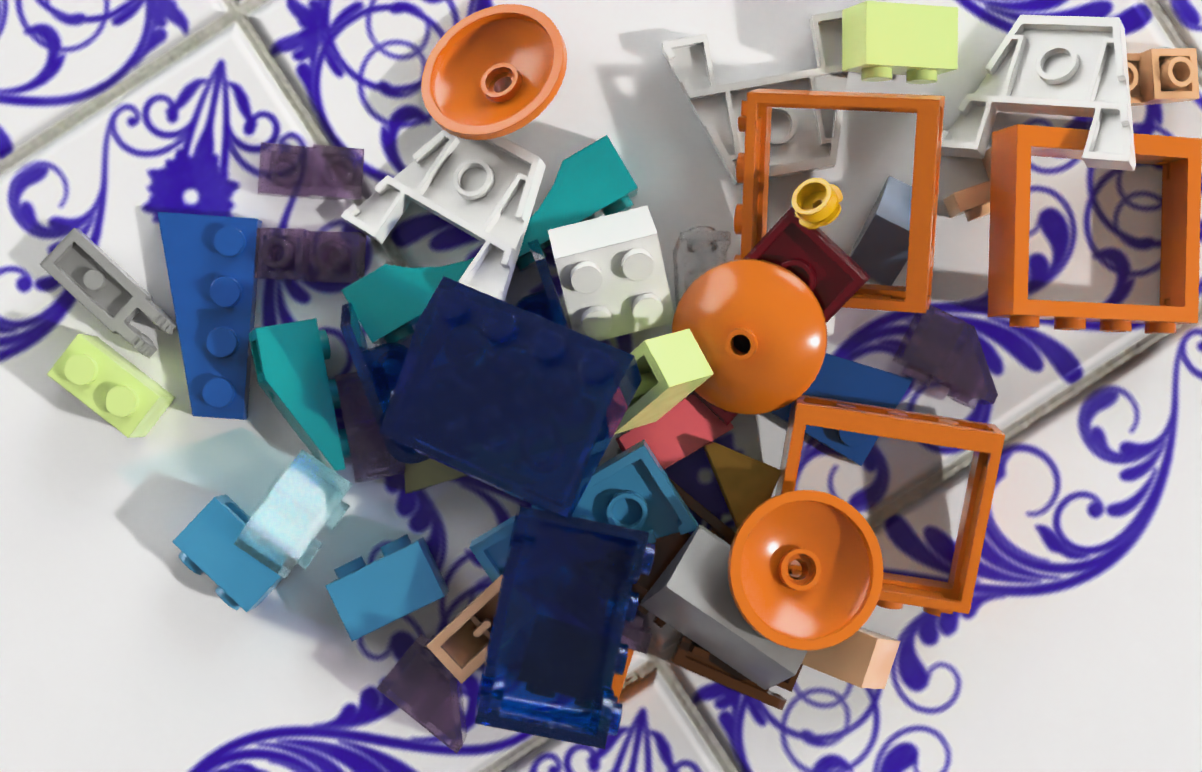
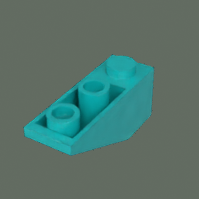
(295, 378)

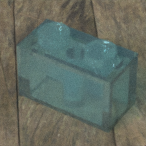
(293, 514)

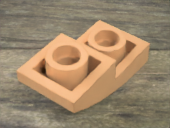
(1163, 76)

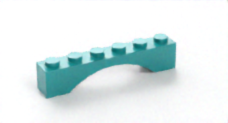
(585, 188)

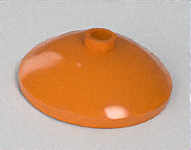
(494, 72)
(777, 318)
(838, 573)

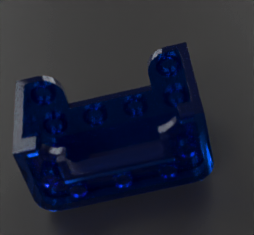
(562, 627)

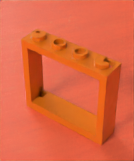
(753, 173)
(1011, 223)
(980, 437)

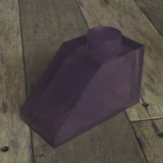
(428, 693)

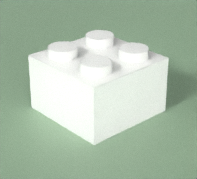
(612, 274)

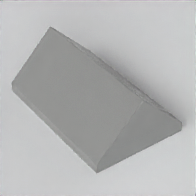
(698, 602)

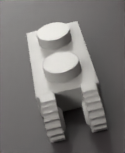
(105, 289)

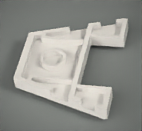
(1055, 69)
(800, 137)
(474, 186)

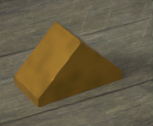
(741, 480)

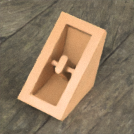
(465, 639)
(859, 660)

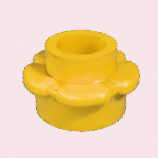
(816, 203)

